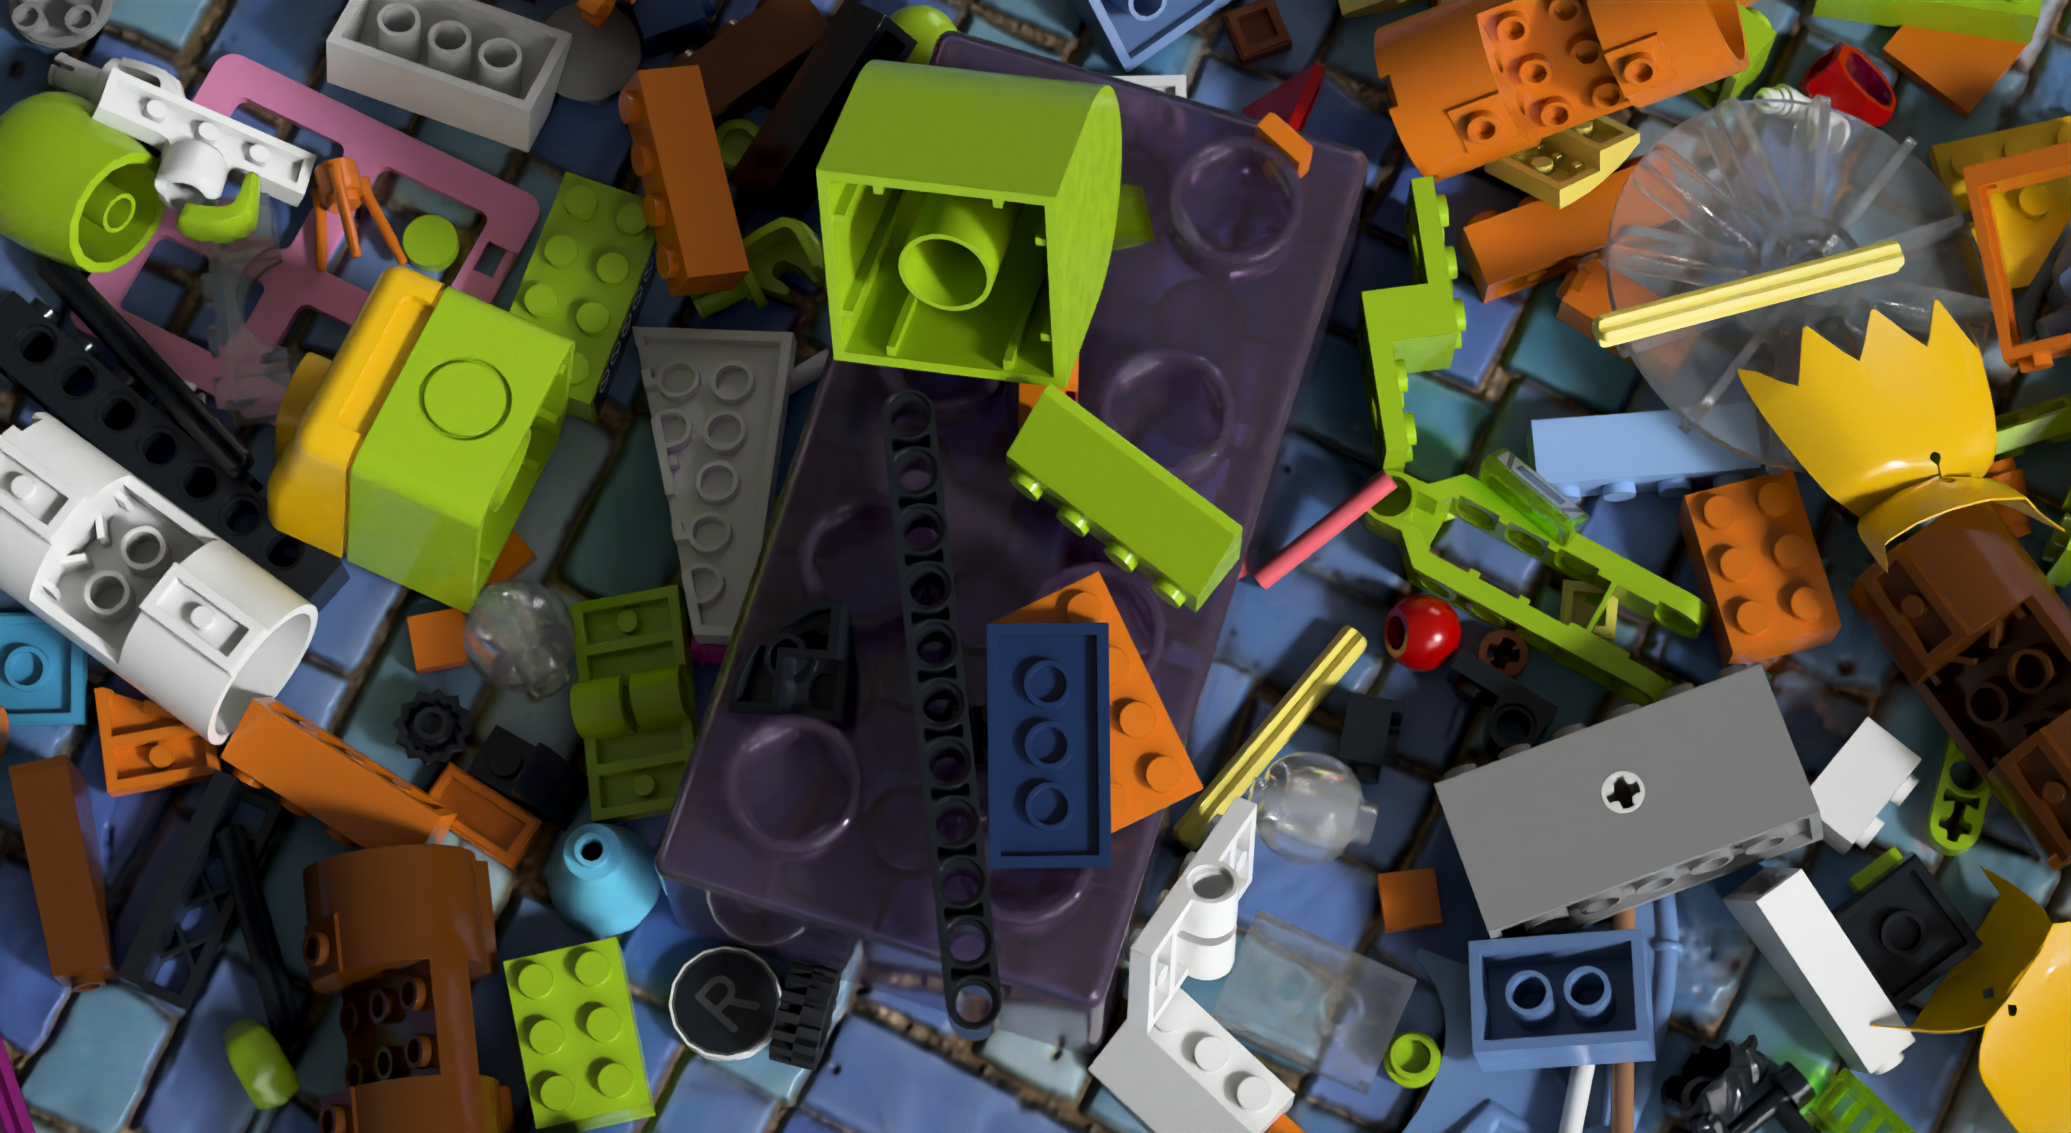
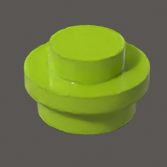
(1412, 1059)

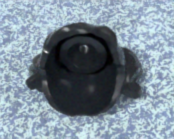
(1714, 1085)

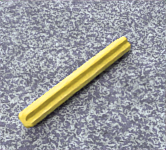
(1271, 735)

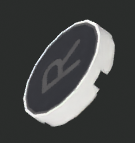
(725, 1003)

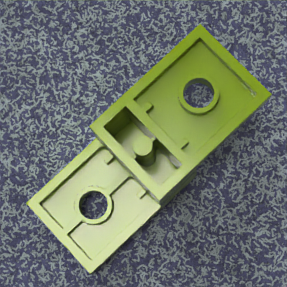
(1409, 326)

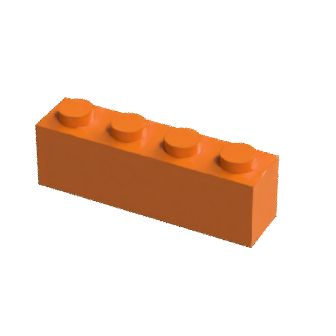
(683, 181)
(1539, 240)
(331, 780)

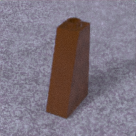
(66, 871)

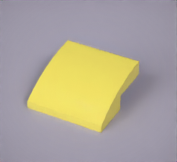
(1568, 161)

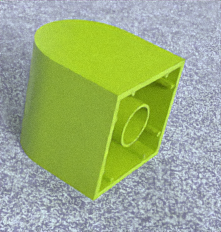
(968, 220)

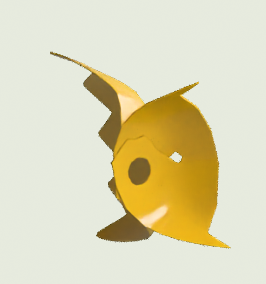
(1876, 420)
(2024, 1055)

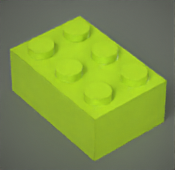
(579, 1038)

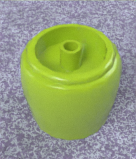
(75, 184)

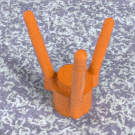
(340, 191)

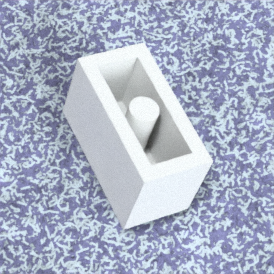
(1860, 783)

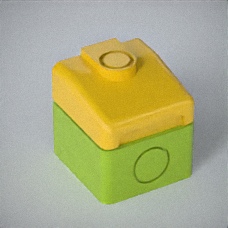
(420, 436)

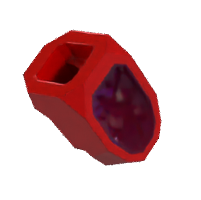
(1851, 84)

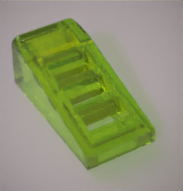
(1863, 1098)

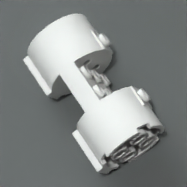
(142, 581)

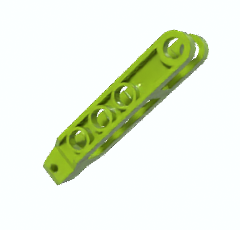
(1415, 514)

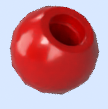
(1422, 632)

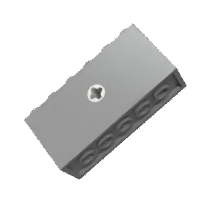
(1707, 792)

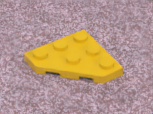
(2026, 217)

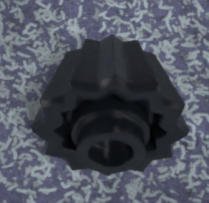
(433, 727)

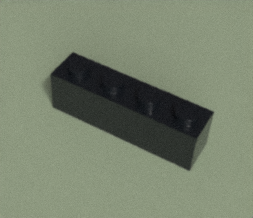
(784, 155)

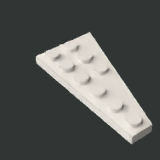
(718, 442)

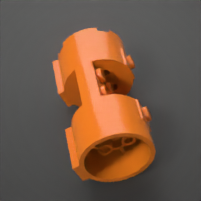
(1505, 73)

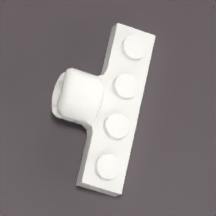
(200, 145)

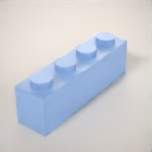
(1630, 455)

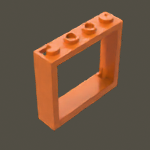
(1994, 178)

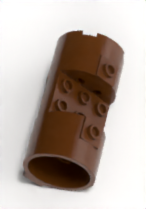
(1988, 657)
(402, 945)

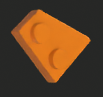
(149, 747)

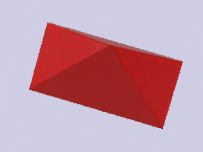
(1291, 100)

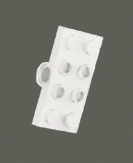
(1195, 920)

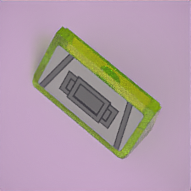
(1532, 496)

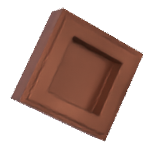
(1256, 31)

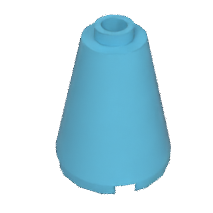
(603, 879)

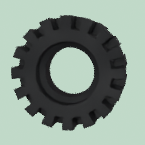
(804, 1014)

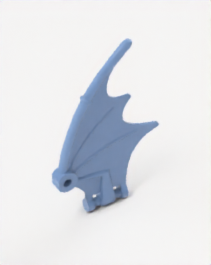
(1533, 1099)

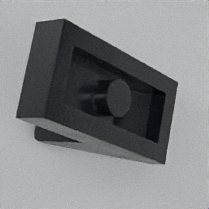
(531, 777)

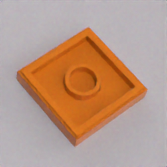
(1952, 65)

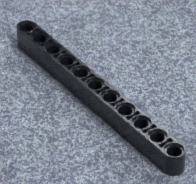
(948, 738)

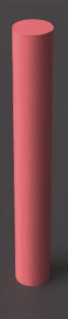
(1324, 529)

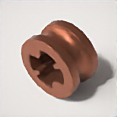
(1492, 642)

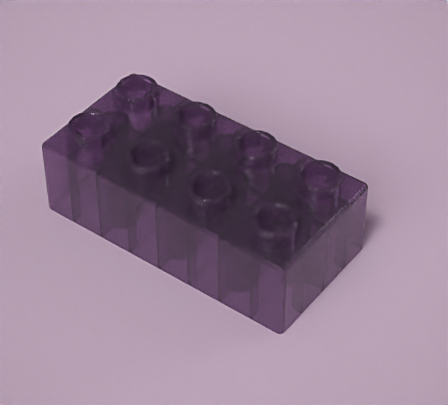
(1196, 355)

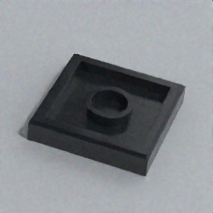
(1905, 929)

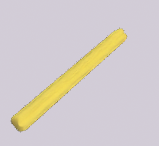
(1747, 293)

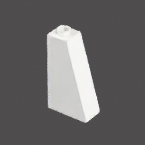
(1820, 967)

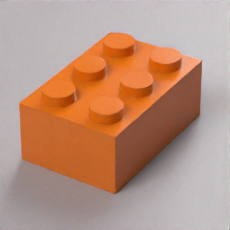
(1758, 569)

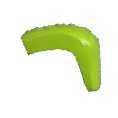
(226, 222)
(260, 1063)

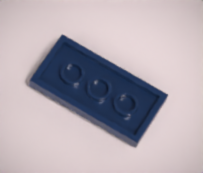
(1048, 745)

